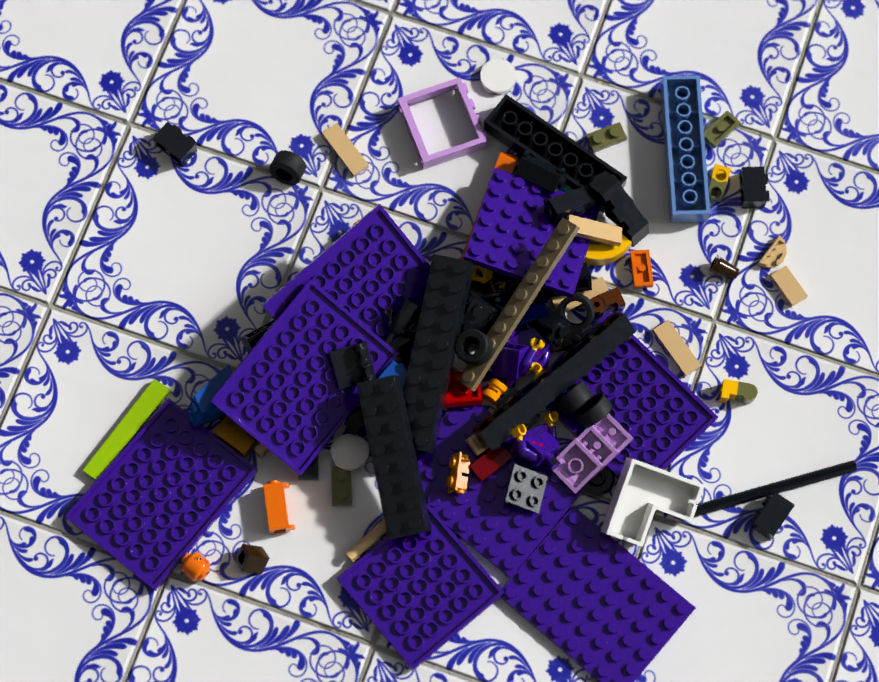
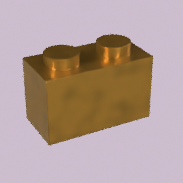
(235, 437)

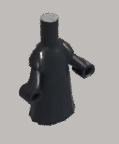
(398, 324)

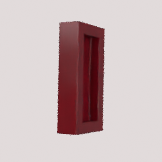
(490, 463)

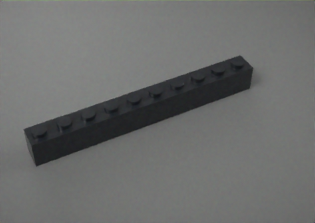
(554, 380)

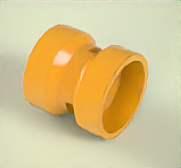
(494, 391)

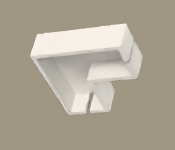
(640, 493)

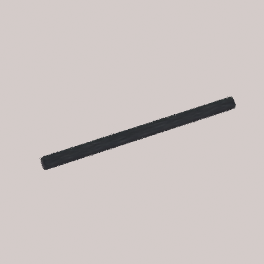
(780, 486)

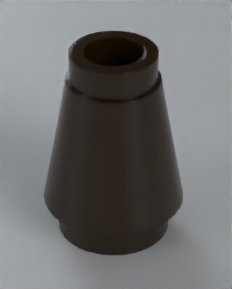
(723, 268)

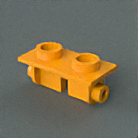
(458, 465)

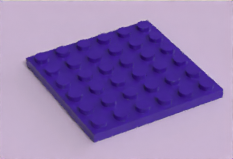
(515, 229)
(420, 589)

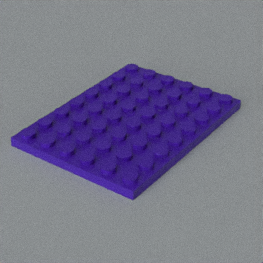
(364, 273)
(287, 381)
(646, 402)
(161, 494)
(480, 516)
(596, 600)

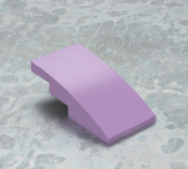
(591, 452)

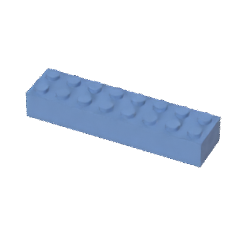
(685, 149)

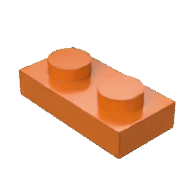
(641, 269)

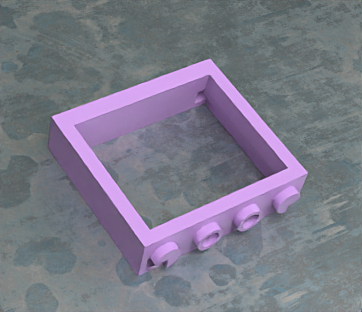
(452, 153)

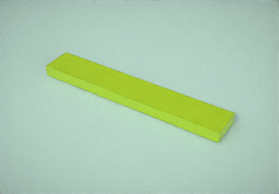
(127, 429)

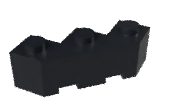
(619, 207)

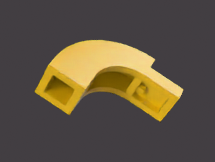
(605, 253)

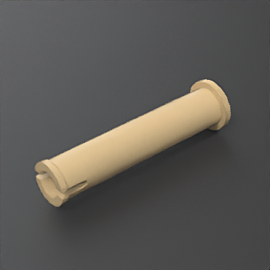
(367, 541)

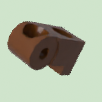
(608, 301)

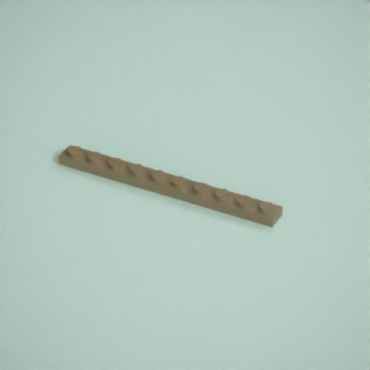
(522, 298)

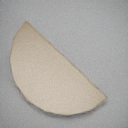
(775, 254)

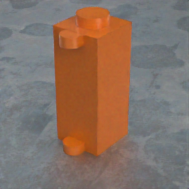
(276, 507)

